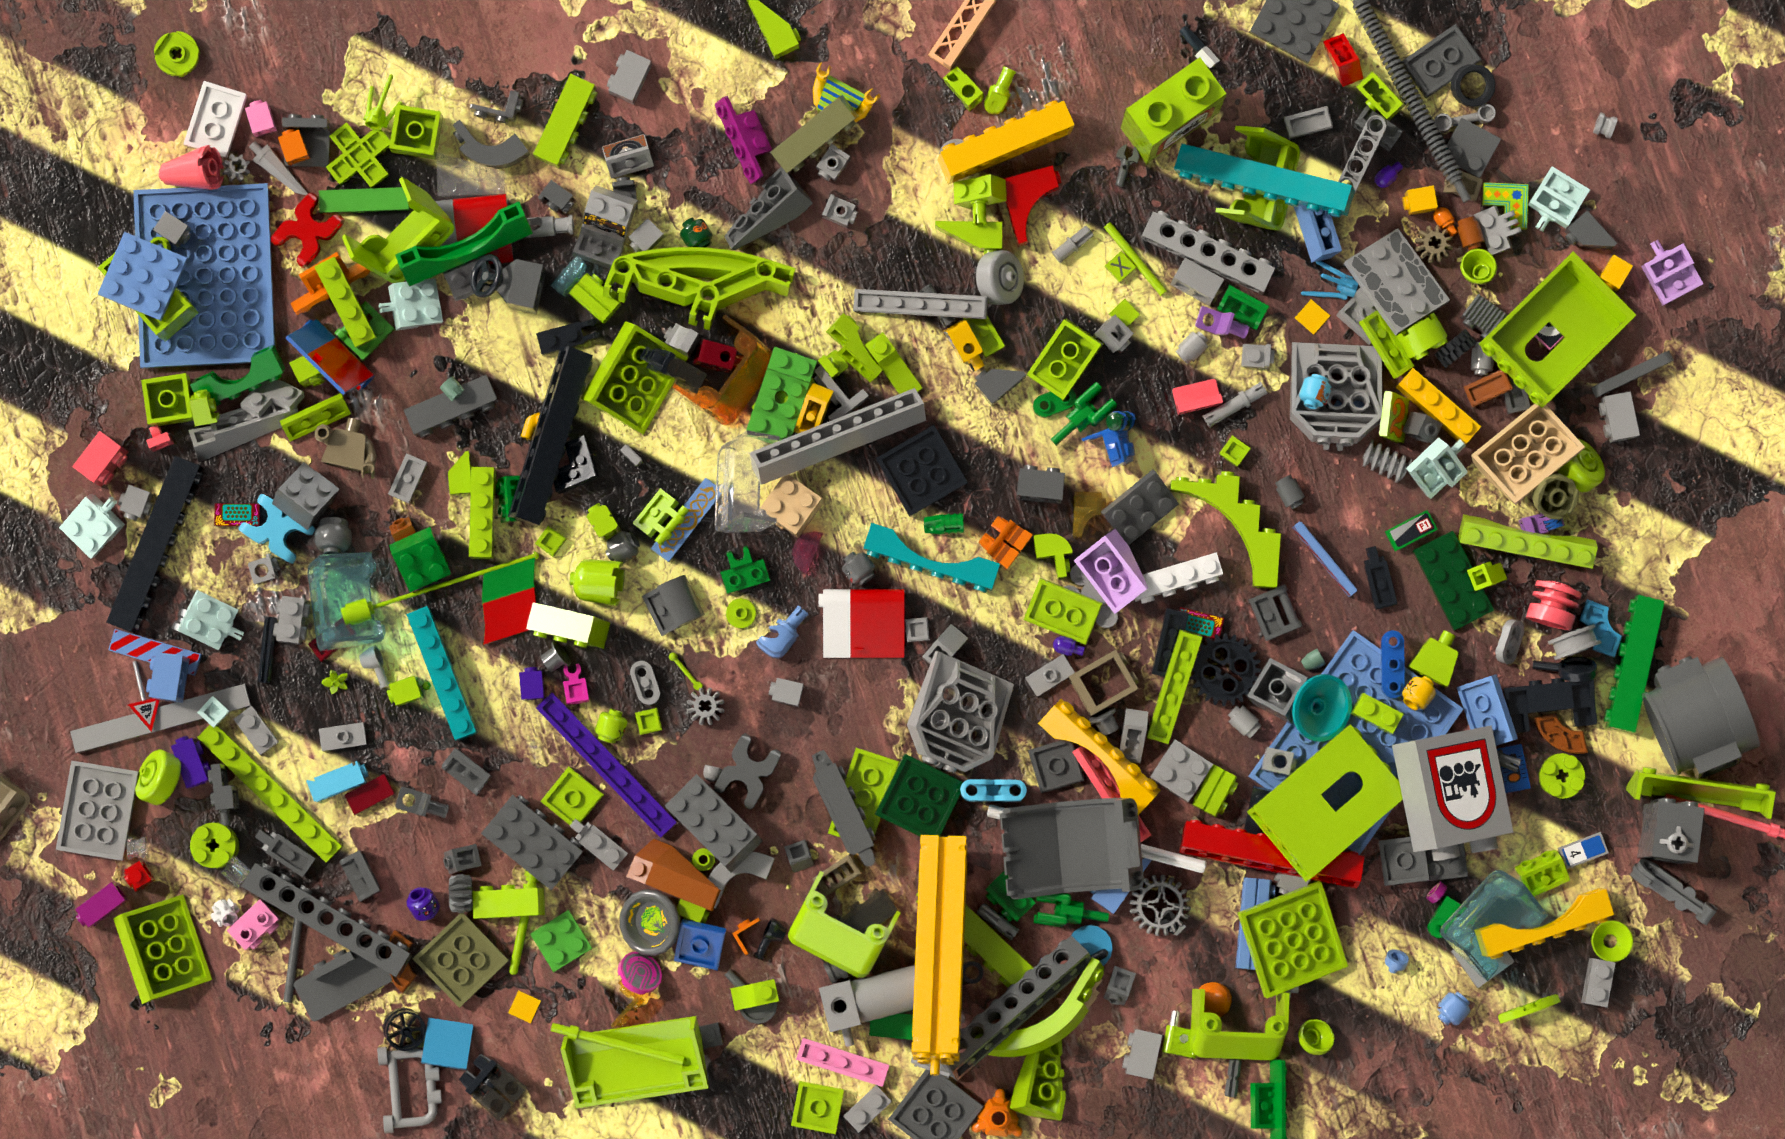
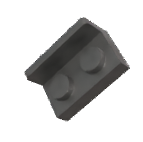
(459, 279)

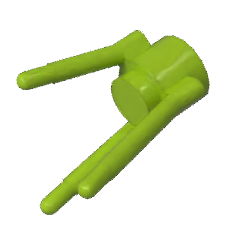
(376, 118)

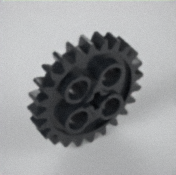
(1235, 651)

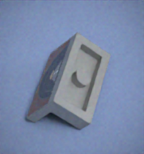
(627, 156)

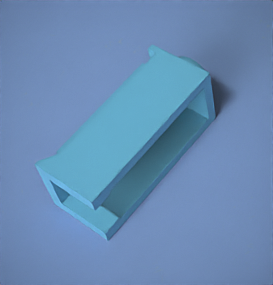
(338, 781)

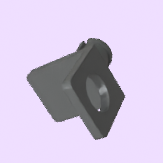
(422, 803)

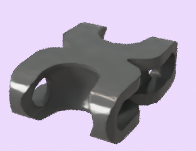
(747, 771)

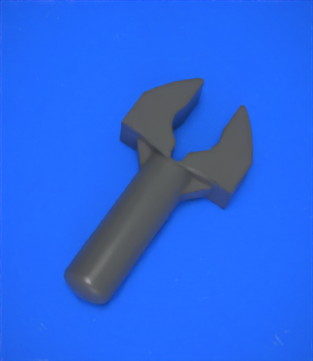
(1124, 167)

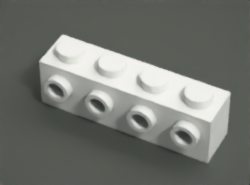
(1181, 575)

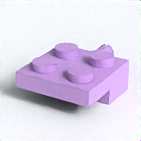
(1671, 272)

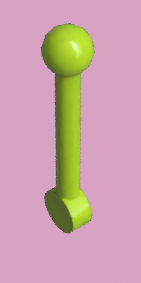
(674, 657)

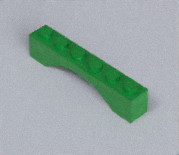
(425, 262)

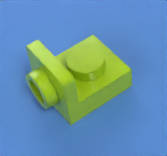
(833, 364)

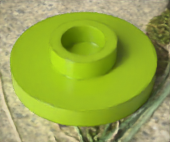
(740, 613)

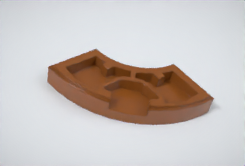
(1560, 736)
(408, 974)

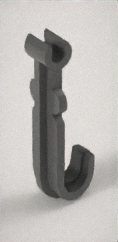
(1672, 889)

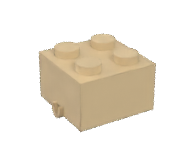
(792, 505)

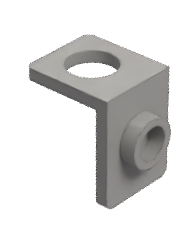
(272, 565)

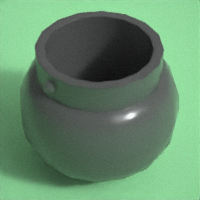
(333, 535)

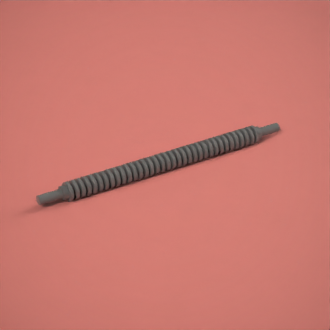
(1410, 96)

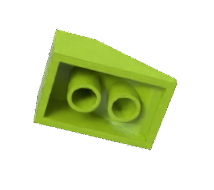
(1064, 358)

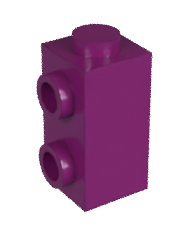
(100, 905)

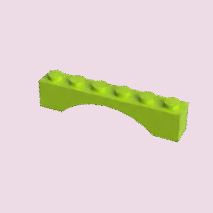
(1499, 537)

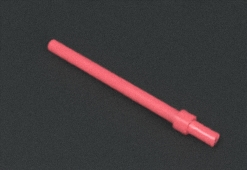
(1771, 829)

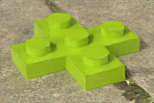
(358, 155)

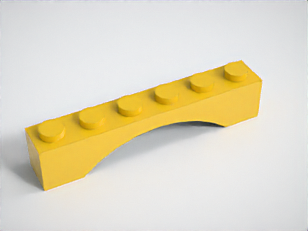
(1068, 725)
(1587, 908)

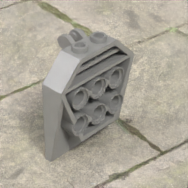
(1345, 423)
(938, 741)

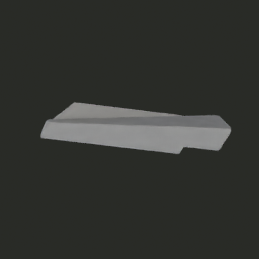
(235, 429)

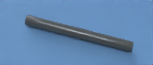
(292, 962)

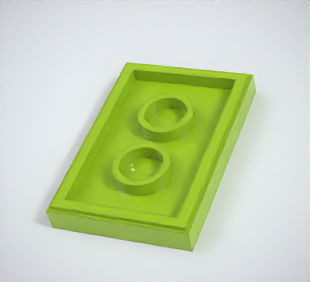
(1063, 611)

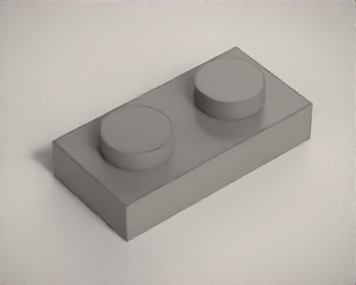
(407, 478)
(256, 730)
(867, 1108)

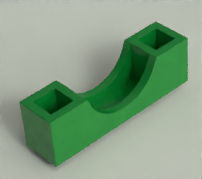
(264, 365)

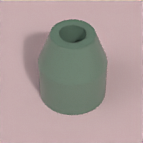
(1313, 660)

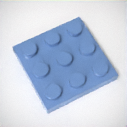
(142, 276)

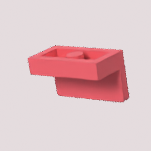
(1197, 396)

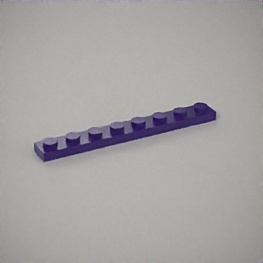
(606, 765)

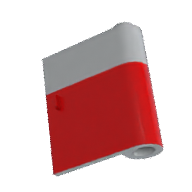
(473, 214)

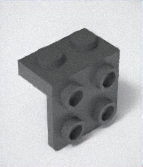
(315, 135)

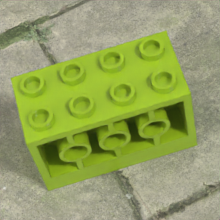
(177, 315)

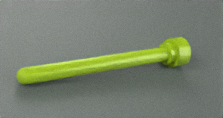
(521, 933)

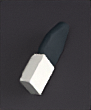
(1204, 52)

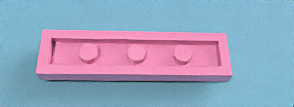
(842, 1062)

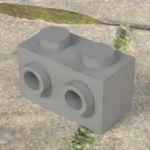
(291, 620)

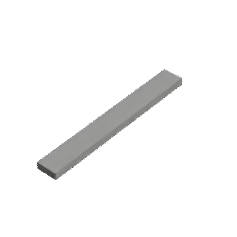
(166, 717)

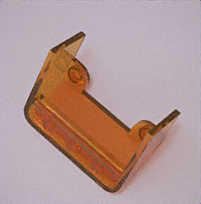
(741, 385)

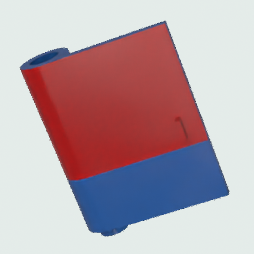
(330, 357)

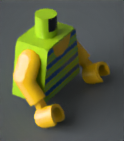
(828, 89)

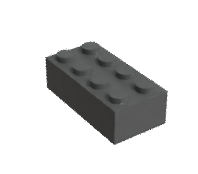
(713, 823)

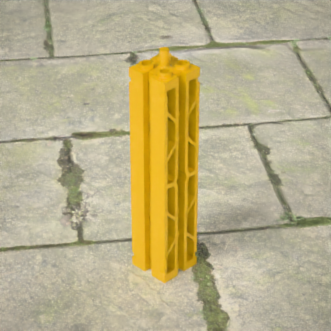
(939, 950)

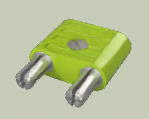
(1177, 1039)

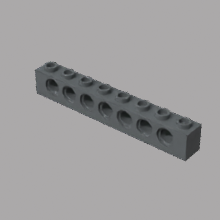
(261, 874)
(1026, 1006)

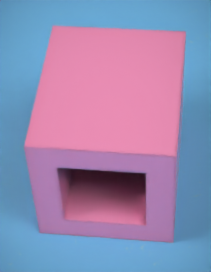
(260, 118)

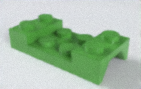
(784, 373)

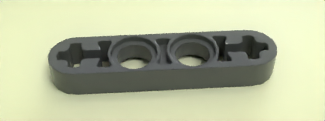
(1632, 374)

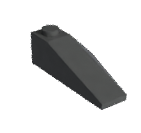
(776, 205)

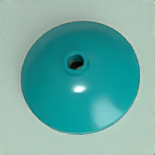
(1330, 710)

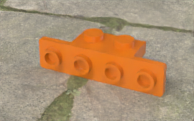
(316, 288)

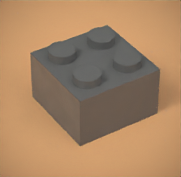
(1040, 485)
(305, 496)
(1277, 689)

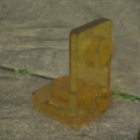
(635, 1004)

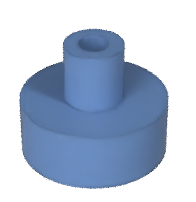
(1396, 960)

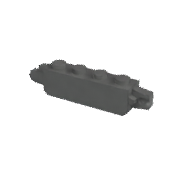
(842, 809)

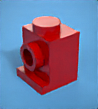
(138, 876)

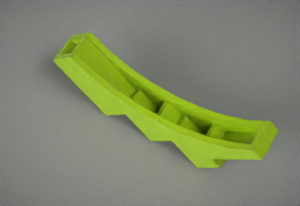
(1223, 495)

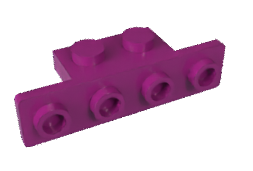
(746, 137)

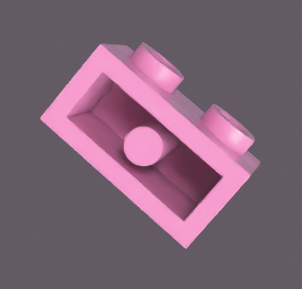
(254, 925)

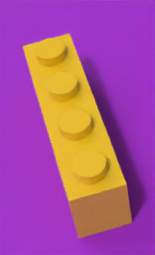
(1438, 406)

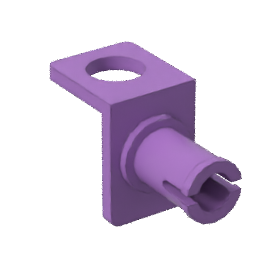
(1222, 323)

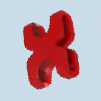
(307, 230)

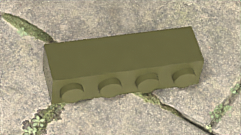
(814, 134)

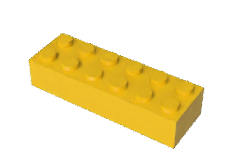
(1005, 142)

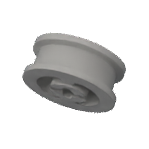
(1574, 642)

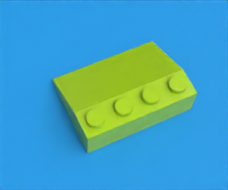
(625, 385)
(162, 948)

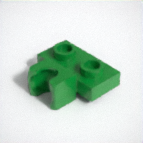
(743, 572)

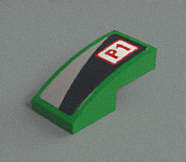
(1411, 530)

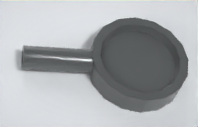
(755, 1014)

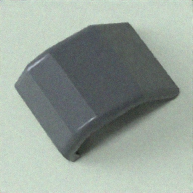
(1072, 847)

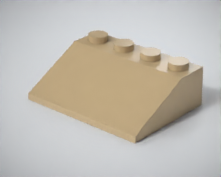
(1526, 452)

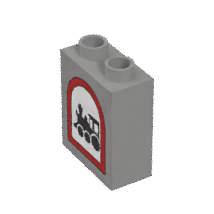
(1453, 792)

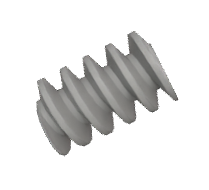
(1385, 461)

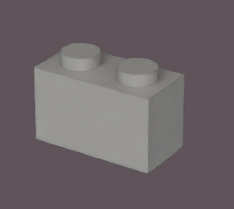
(629, 76)
(1619, 417)
(1598, 982)
(1142, 1053)

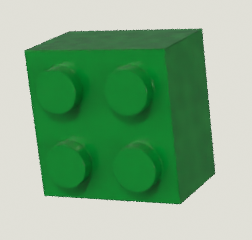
(420, 559)

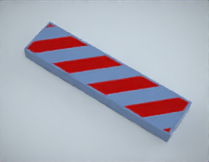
(1324, 558)
(145, 648)

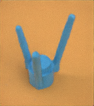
(1346, 284)

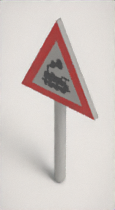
(145, 709)

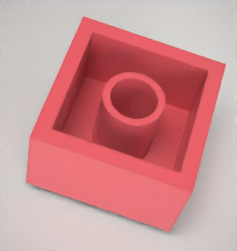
(101, 459)

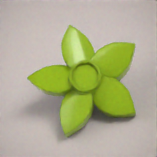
(335, 681)

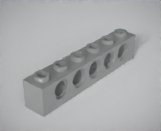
(1215, 264)

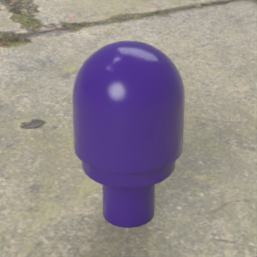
(1387, 175)
(1067, 646)

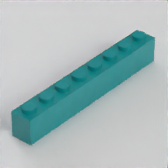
(1264, 180)

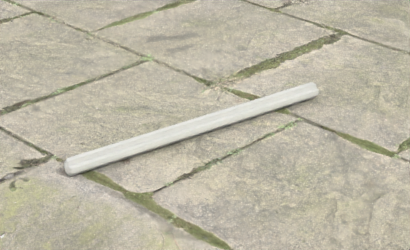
(1147, 851)

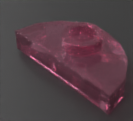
(805, 549)

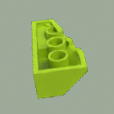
(1039, 1085)

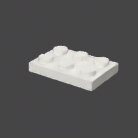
(215, 118)

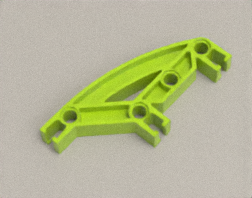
(734, 273)

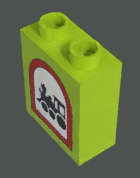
(1173, 110)

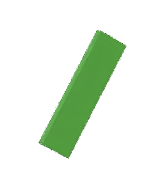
(362, 200)

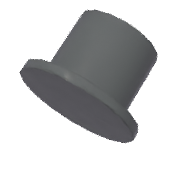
(555, 657)
(1105, 721)

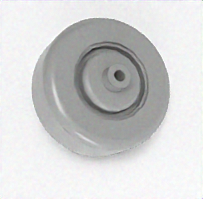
(1000, 277)

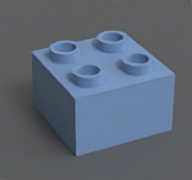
(168, 677)

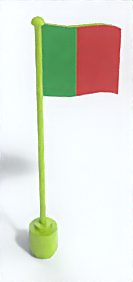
(505, 598)

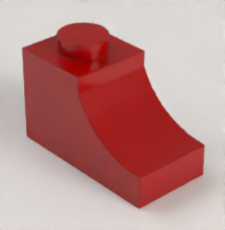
(1344, 59)

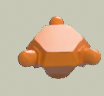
(997, 1117)

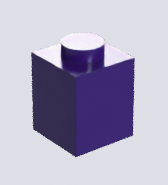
(532, 684)

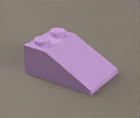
(1112, 571)

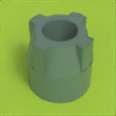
(452, 388)

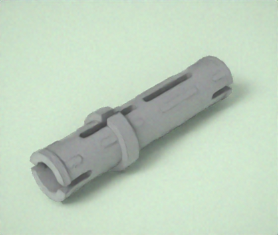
(1235, 404)

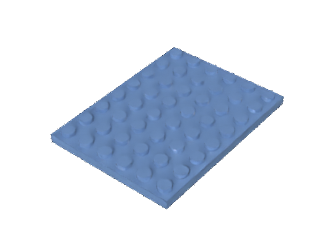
(224, 275)
(1360, 669)

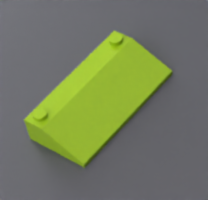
(1743, 796)
(614, 1075)

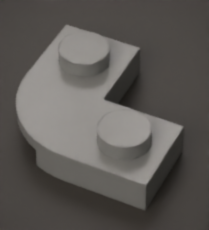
(272, 392)

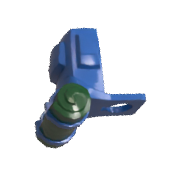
(1116, 437)

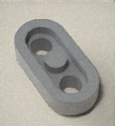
(1509, 641)
(645, 683)

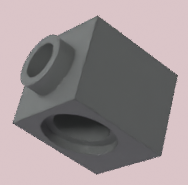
(1422, 427)

